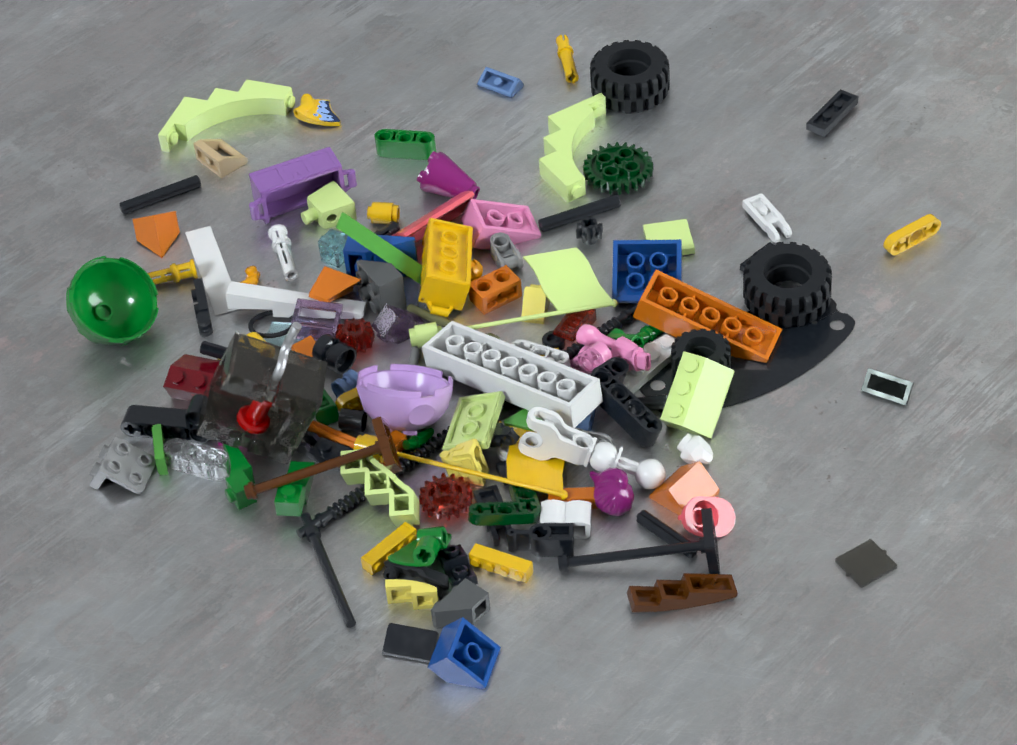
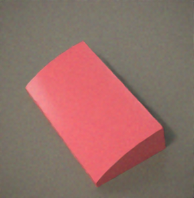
(447, 212)

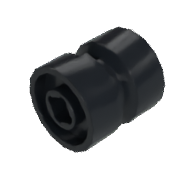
(337, 354)

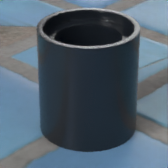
(352, 420)

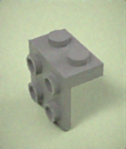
(123, 465)

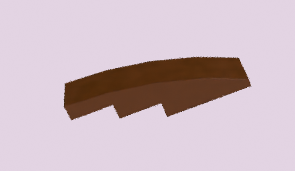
(689, 592)

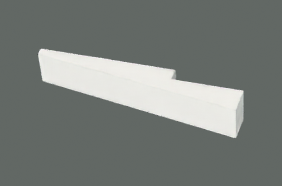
(284, 301)

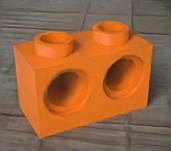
(495, 289)

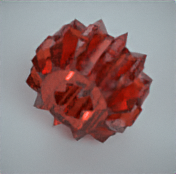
(356, 334)

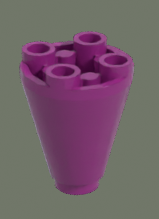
(445, 177)

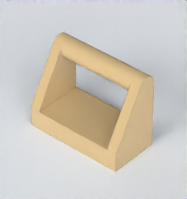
(221, 165)

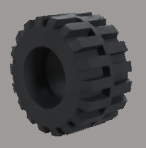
(703, 344)

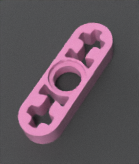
(591, 358)

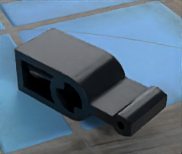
(543, 539)

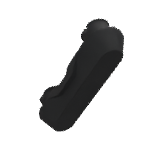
(429, 575)

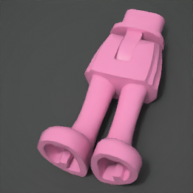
(622, 347)

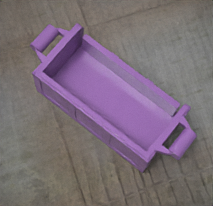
(289, 183)

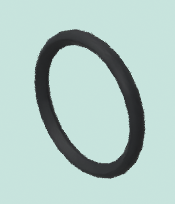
(265, 335)

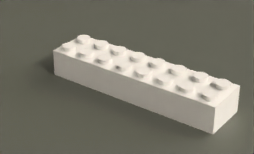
(520, 374)

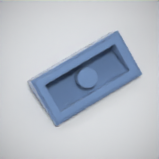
(500, 82)

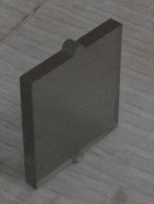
(866, 563)

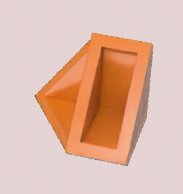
(157, 231)
(332, 285)

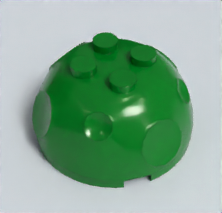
(112, 301)

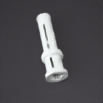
(289, 268)

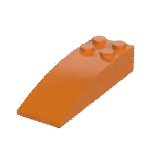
(681, 307)

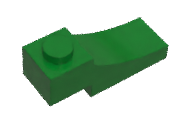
(240, 475)
(293, 496)

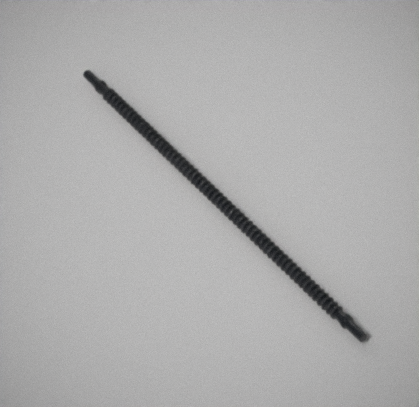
(323, 518)

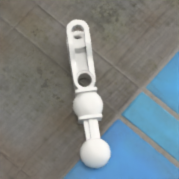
(563, 442)

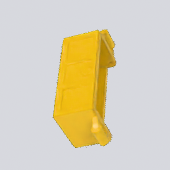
(445, 266)

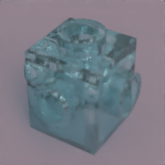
(331, 247)

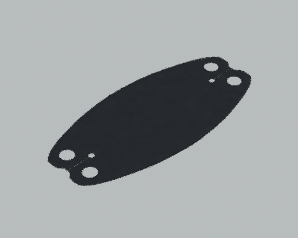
(793, 355)

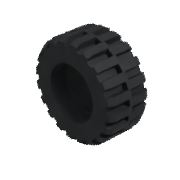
(630, 76)
(793, 264)

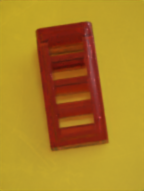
(587, 317)

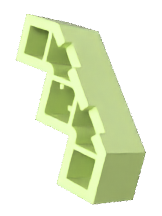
(383, 488)

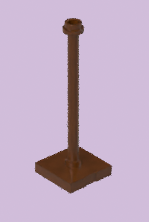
(384, 446)

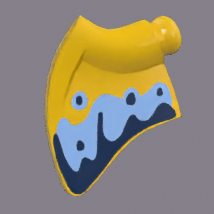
(316, 112)

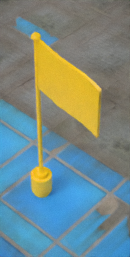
(521, 469)

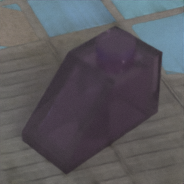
(394, 324)

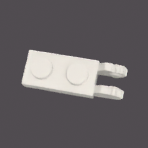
(767, 217)

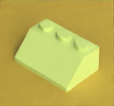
(697, 395)

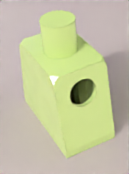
(327, 206)

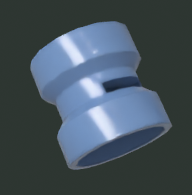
(345, 384)

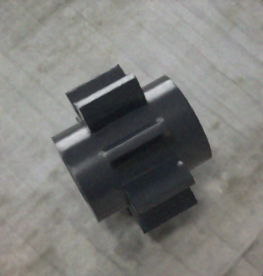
(589, 230)

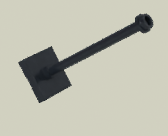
(707, 545)

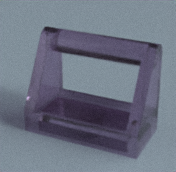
(315, 326)

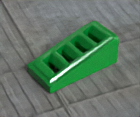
(328, 411)

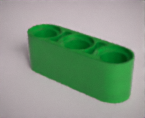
(404, 144)

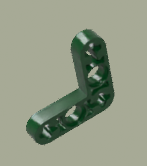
(517, 511)

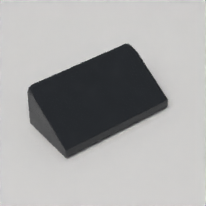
(410, 642)

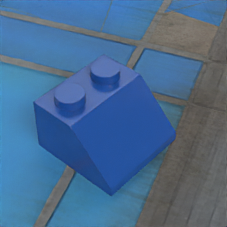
(464, 655)

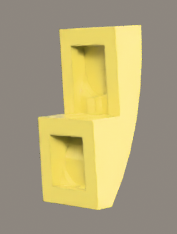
(419, 593)

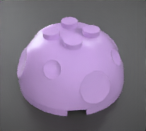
(404, 396)

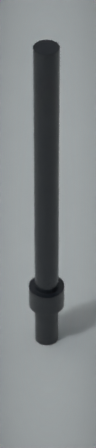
(313, 535)

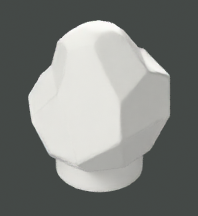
(695, 450)

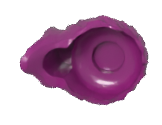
(612, 491)

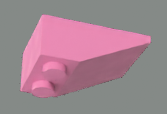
(497, 217)

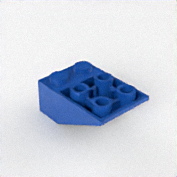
(355, 251)

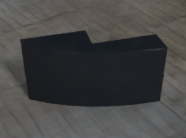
(456, 565)

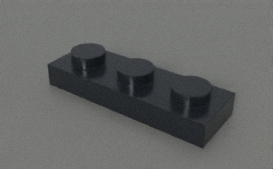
(832, 113)

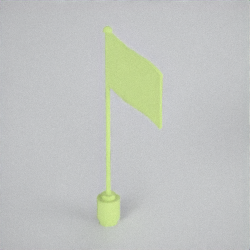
(565, 281)

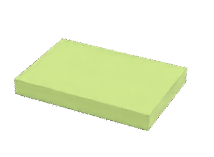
(475, 418)

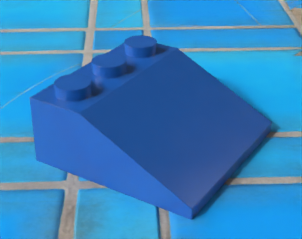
(636, 262)

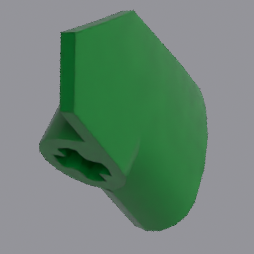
(423, 549)

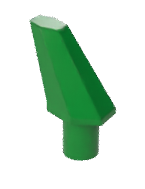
(418, 439)

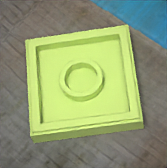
(671, 231)

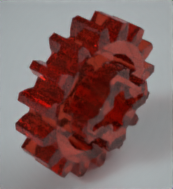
(445, 496)

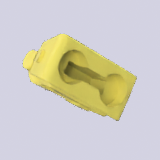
(467, 456)

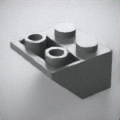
(380, 285)

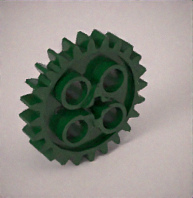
(618, 168)

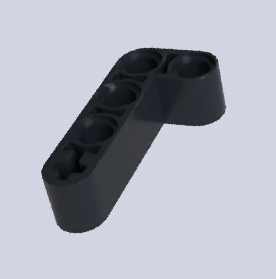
(624, 405)
(174, 422)

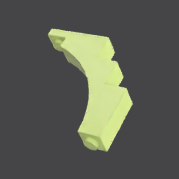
(197, 114)
(566, 132)

